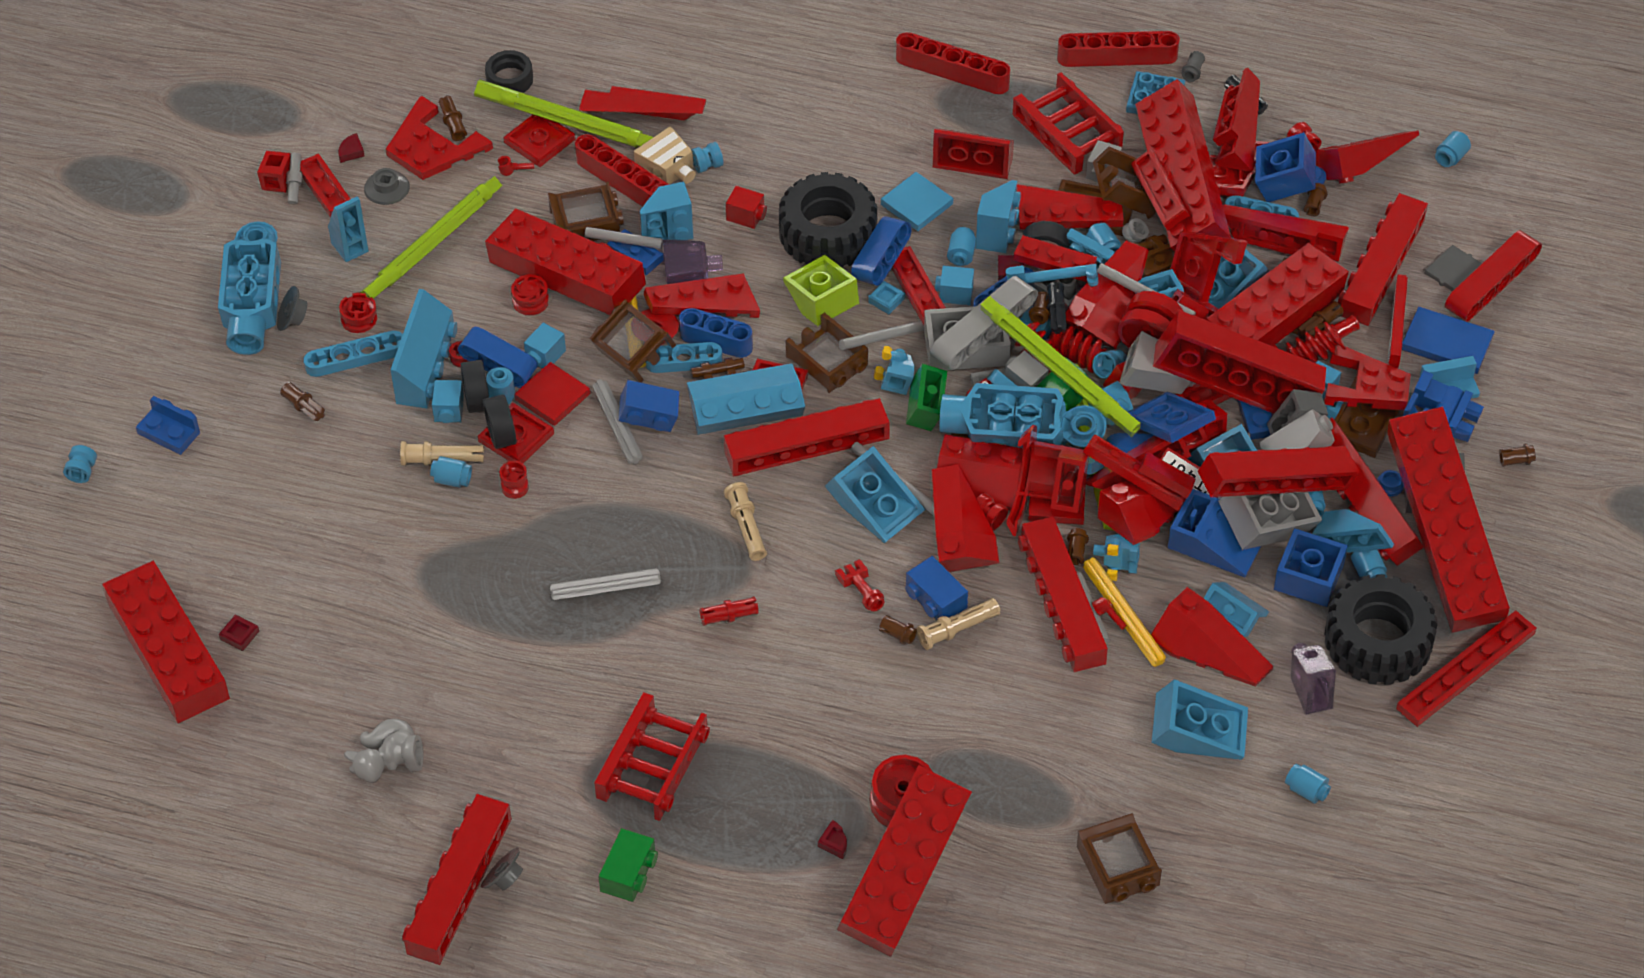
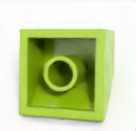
(822, 288)

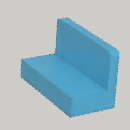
(1455, 373)
(1235, 606)

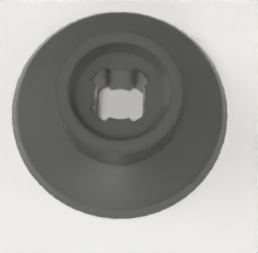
(386, 187)
(291, 309)
(504, 872)

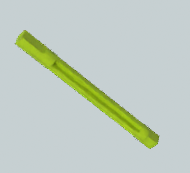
(560, 114)
(432, 237)
(1060, 366)

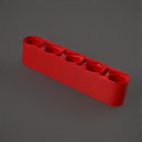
(1118, 48)
(953, 63)
(616, 169)
(1493, 275)

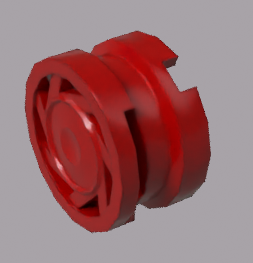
(530, 296)
(358, 313)

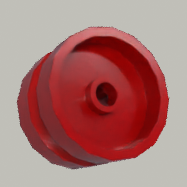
(1147, 313)
(890, 784)

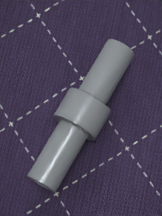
(294, 178)

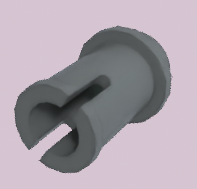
(1191, 70)

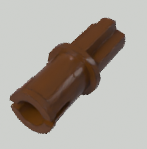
(452, 118)
(1319, 317)
(302, 401)

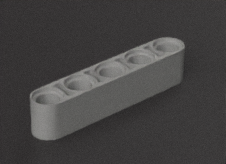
(977, 328)

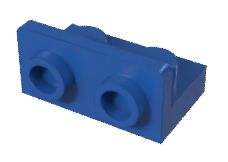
(169, 426)

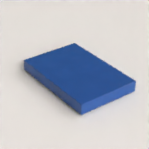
(1446, 338)
(1172, 416)

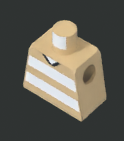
(667, 157)

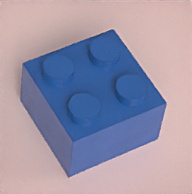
(1285, 167)
(1310, 567)

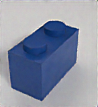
(649, 406)
(936, 589)

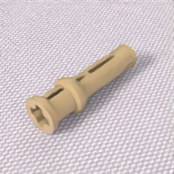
(426, 453)
(743, 511)
(946, 627)

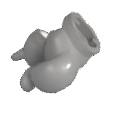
(396, 746)

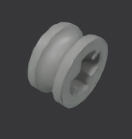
(1137, 225)

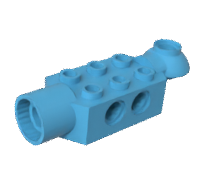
(249, 287)
(1006, 411)

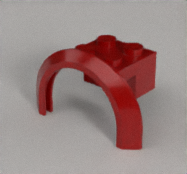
(1049, 474)

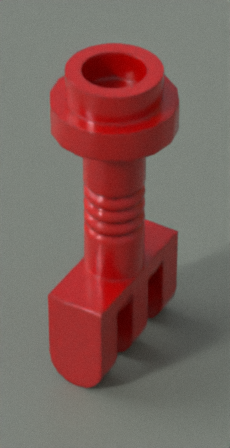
(872, 599)

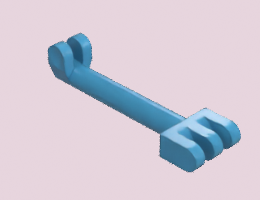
(1055, 274)

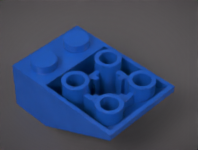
(1207, 536)

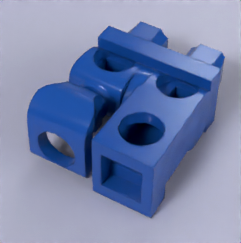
(1456, 404)

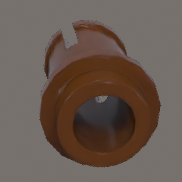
(1315, 199)
(1039, 310)
(1517, 455)
(1077, 539)
(904, 632)

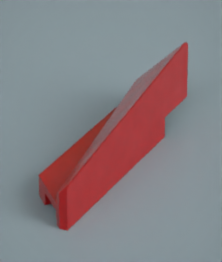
(642, 103)
(1238, 124)
(1285, 232)
(1155, 446)

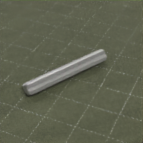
(619, 428)
(605, 584)

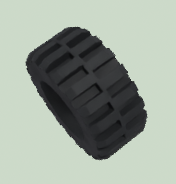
(821, 197)
(1375, 658)

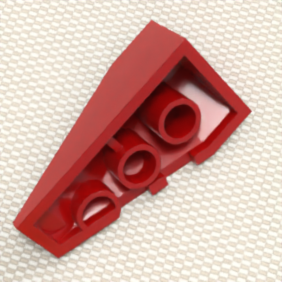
(1360, 156)
(1101, 307)
(1133, 511)
(960, 524)
(1202, 634)

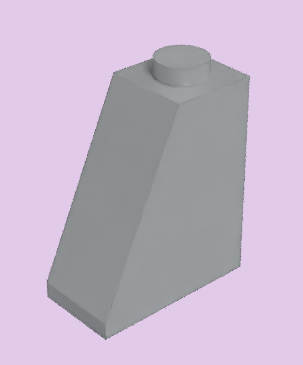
(1140, 371)
(1306, 431)

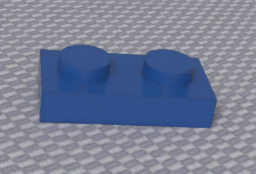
(648, 256)
(1255, 420)

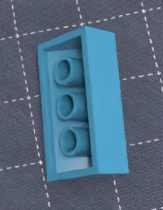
(422, 351)
(746, 398)

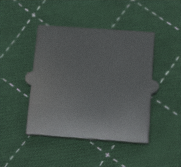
(1452, 267)

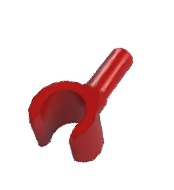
(506, 167)
(1104, 605)

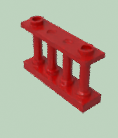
(1059, 141)
(634, 736)

